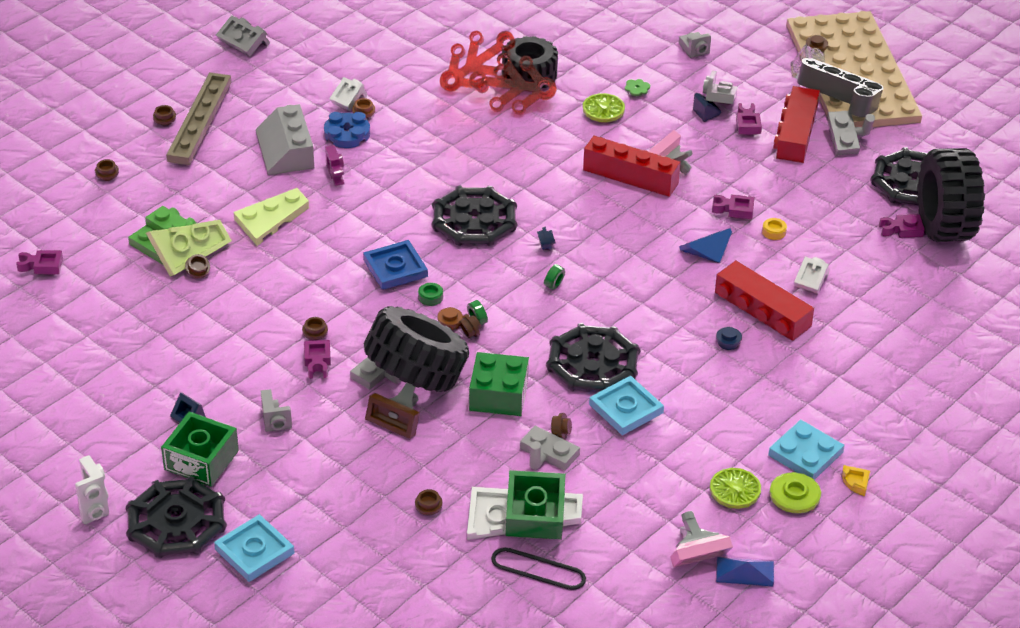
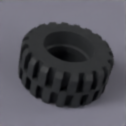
(951, 194)
(416, 349)

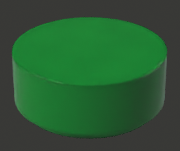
(554, 277)
(430, 294)
(476, 308)

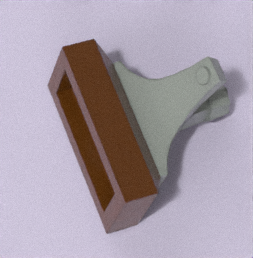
(395, 413)

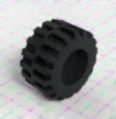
(542, 54)

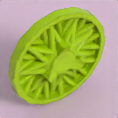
(603, 107)
(735, 488)
(795, 492)

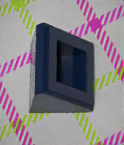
(705, 109)
(184, 405)

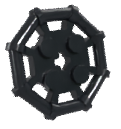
(900, 175)
(474, 229)
(592, 347)
(175, 528)

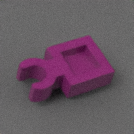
(748, 121)
(334, 164)
(737, 206)
(905, 225)
(44, 262)
(317, 356)

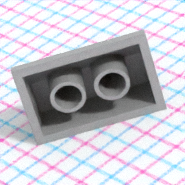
(285, 141)

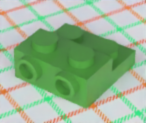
(158, 220)

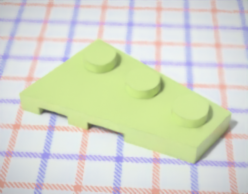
(269, 214)
(182, 242)

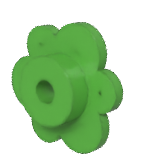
(637, 87)

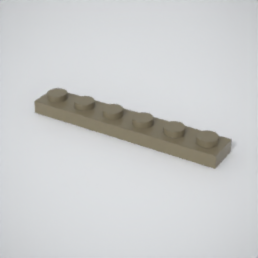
(198, 119)

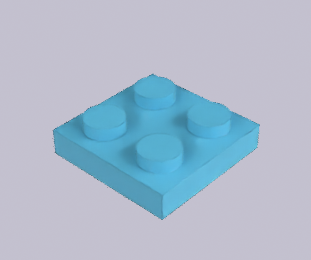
(626, 405)
(806, 449)
(254, 548)

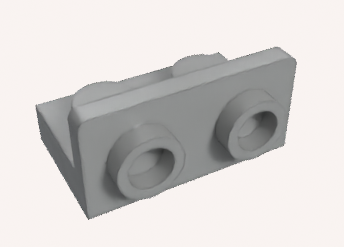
(242, 36)
(722, 92)

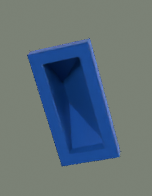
(710, 246)
(745, 571)

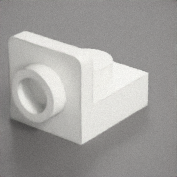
(347, 93)
(812, 274)

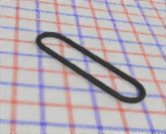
(535, 576)

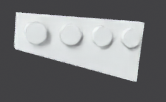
(489, 511)

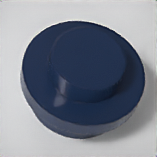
(546, 238)
(728, 338)

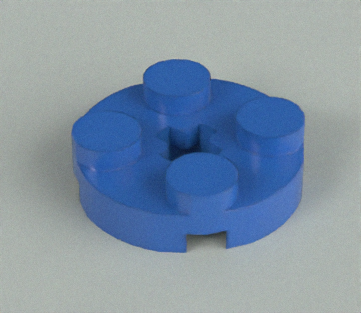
(354, 122)

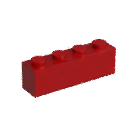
(796, 124)
(631, 165)
(764, 300)

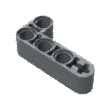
(842, 85)

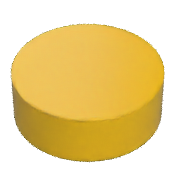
(774, 228)

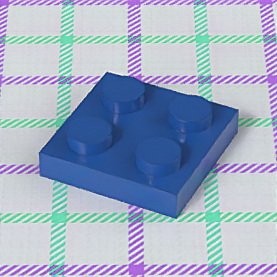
(395, 264)

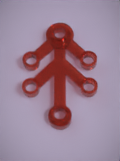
(475, 62)
(516, 85)

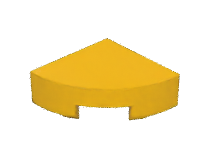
(856, 479)

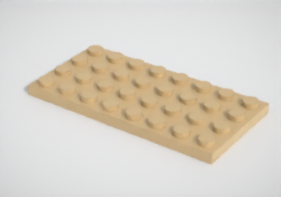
(859, 48)

